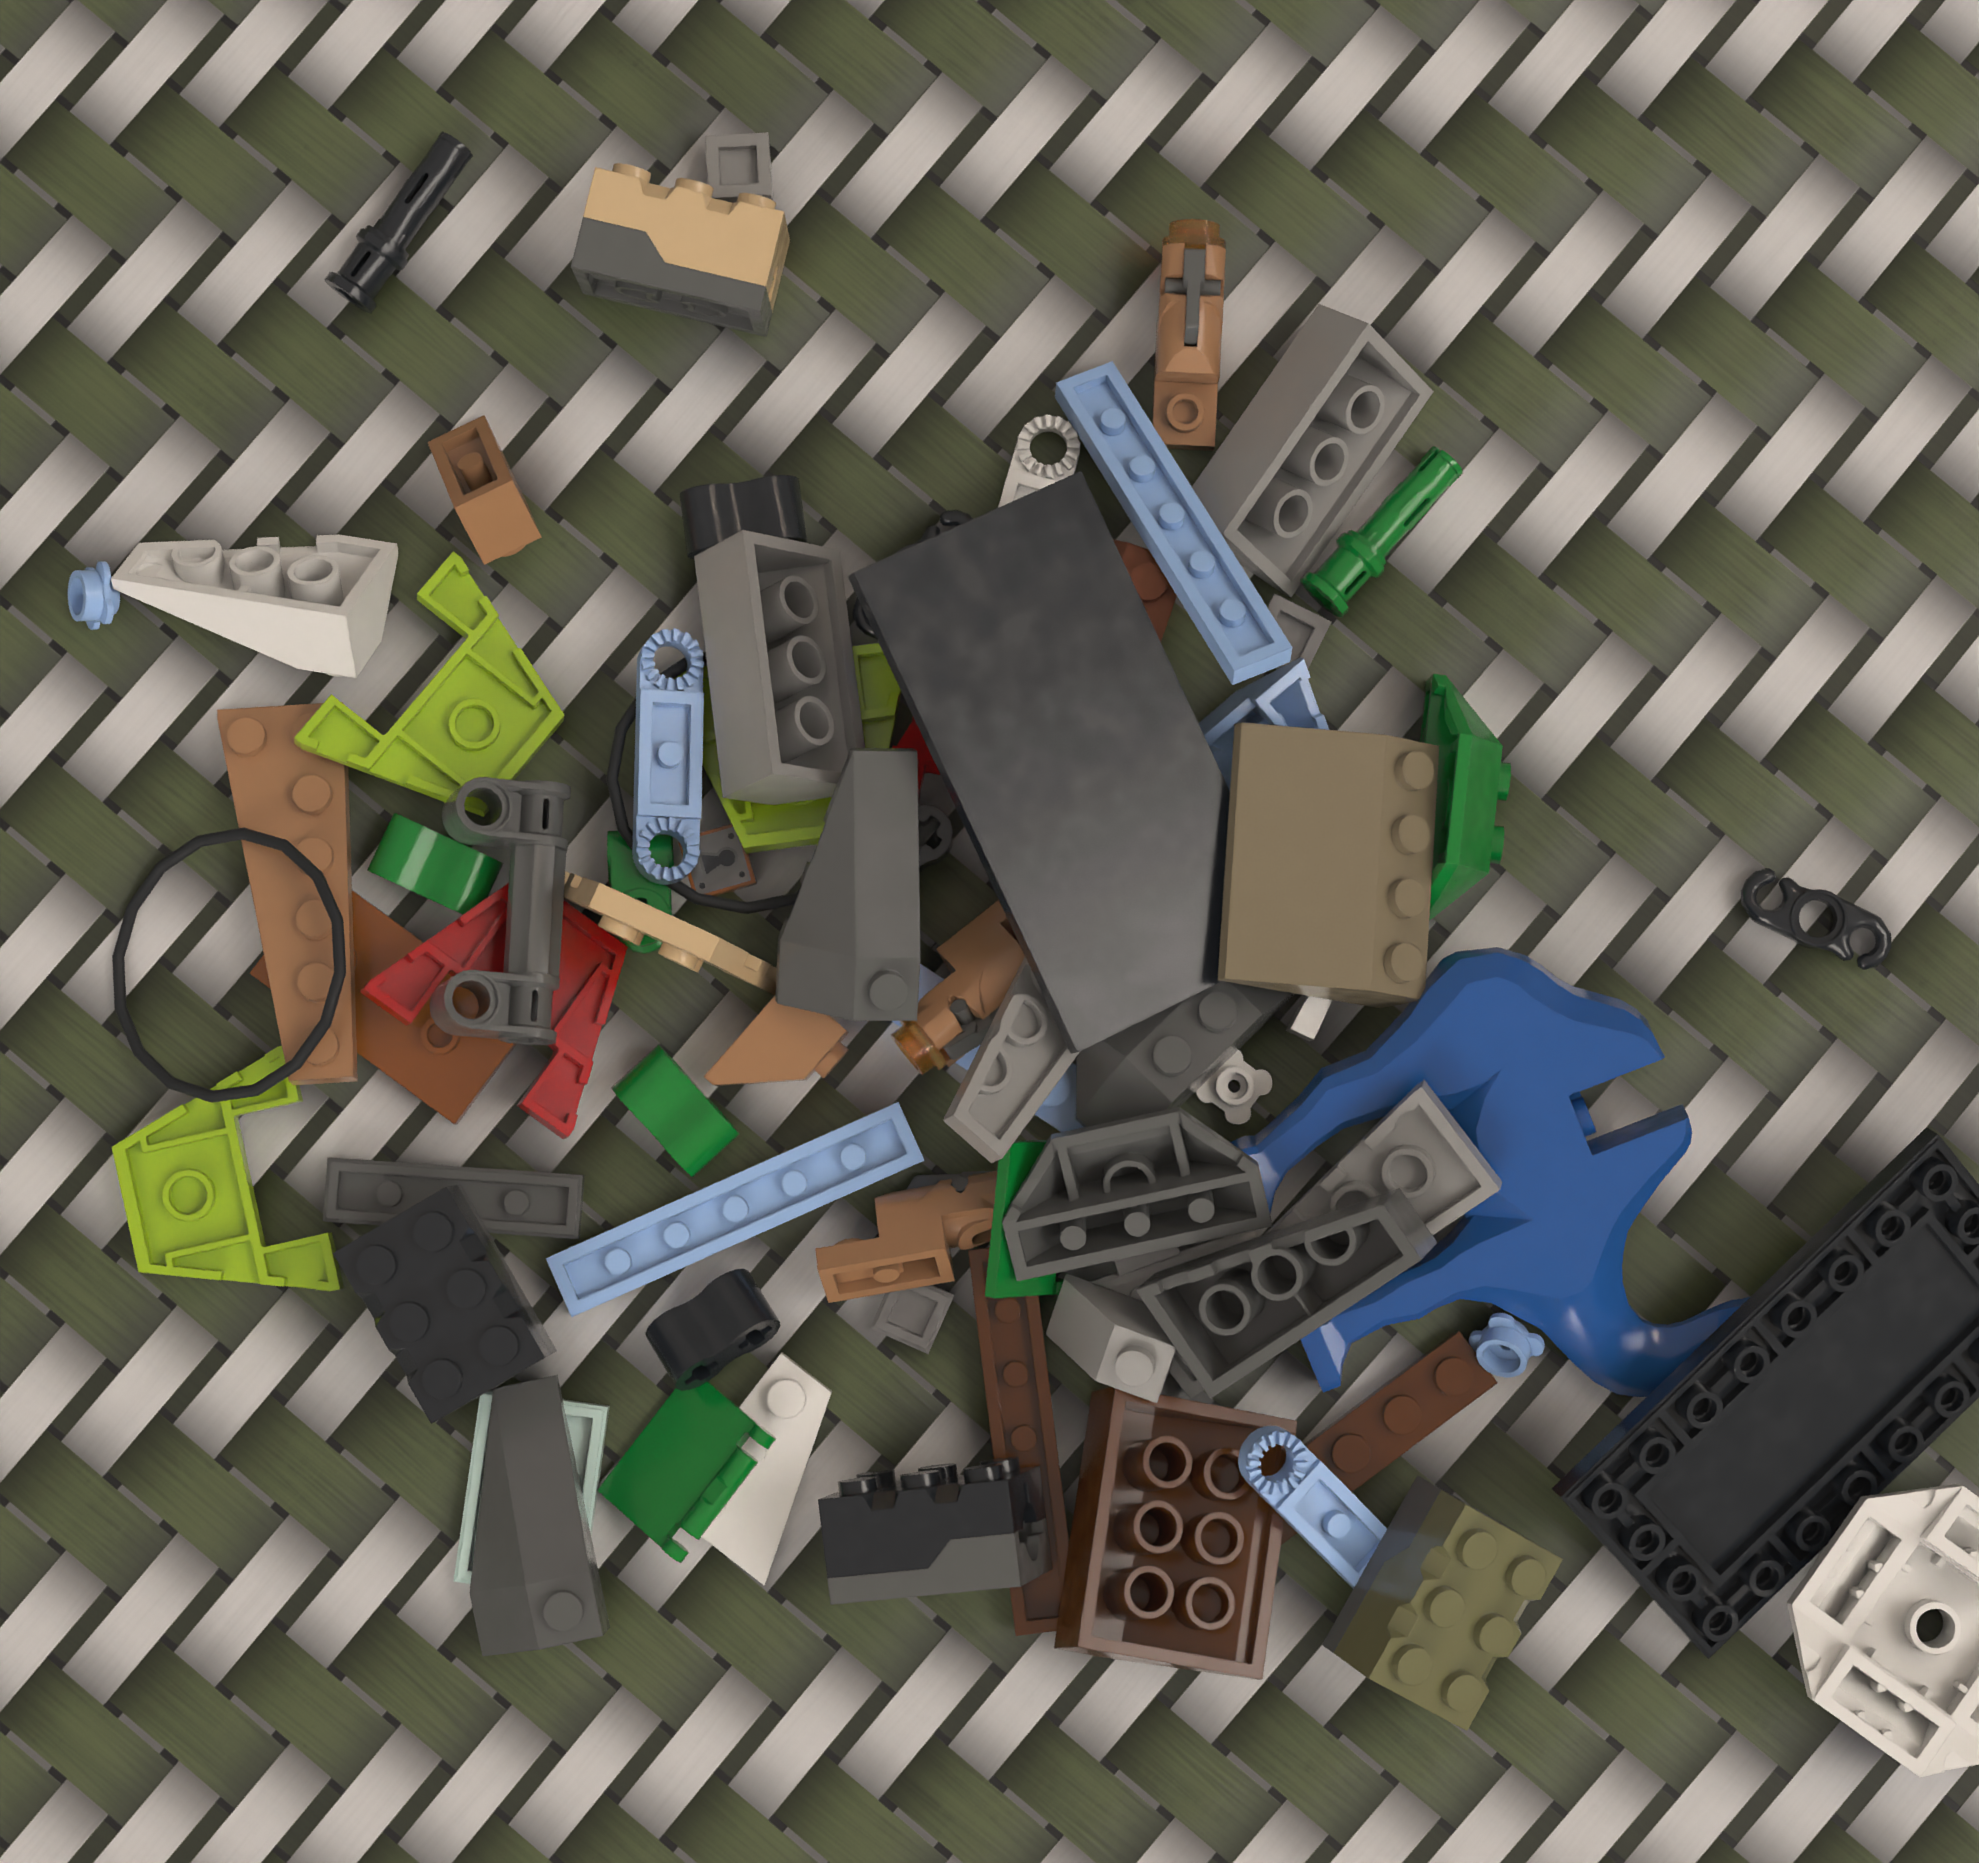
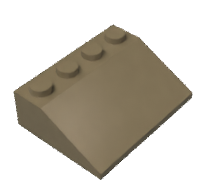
(1329, 864)

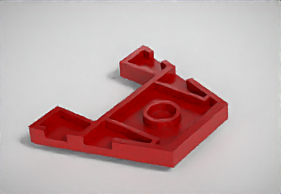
(476, 941)

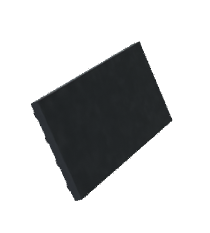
(1063, 752)
(1797, 1402)

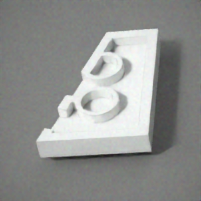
(751, 1524)

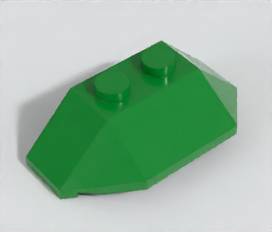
(1466, 795)

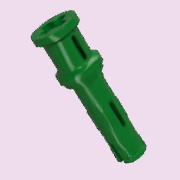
(1364, 551)

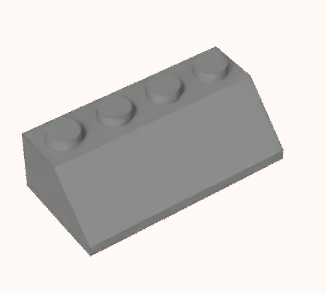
(1309, 446)
(778, 667)

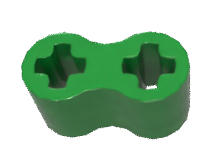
(434, 865)
(675, 1110)

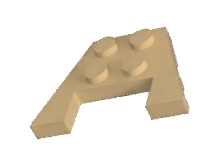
(680, 940)

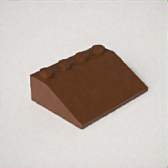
(1170, 1539)

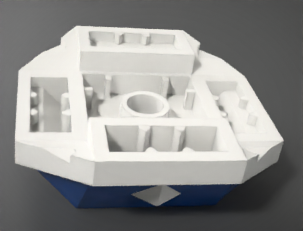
(1860, 1618)

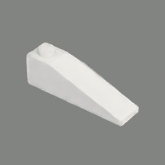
(299, 605)

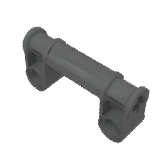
(529, 822)

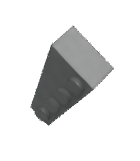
(1273, 1290)

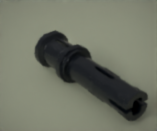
(384, 245)

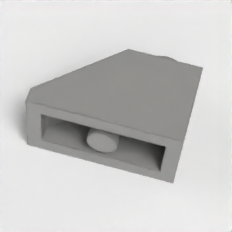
(1111, 1338)

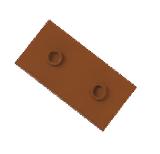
(421, 1057)

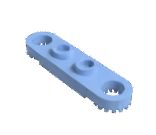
(668, 756)
(1313, 1502)

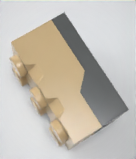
(681, 249)

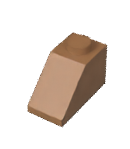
(484, 490)
(781, 1047)

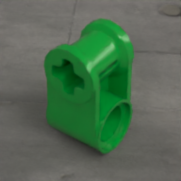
(628, 880)

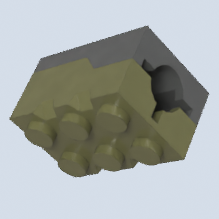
(1440, 1602)

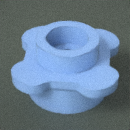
(93, 596)
(1505, 1346)

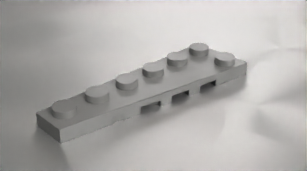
(1011, 1070)
(1409, 1149)

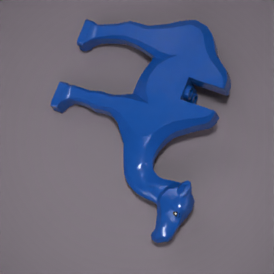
(1508, 1062)

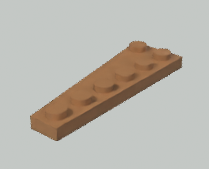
(306, 802)

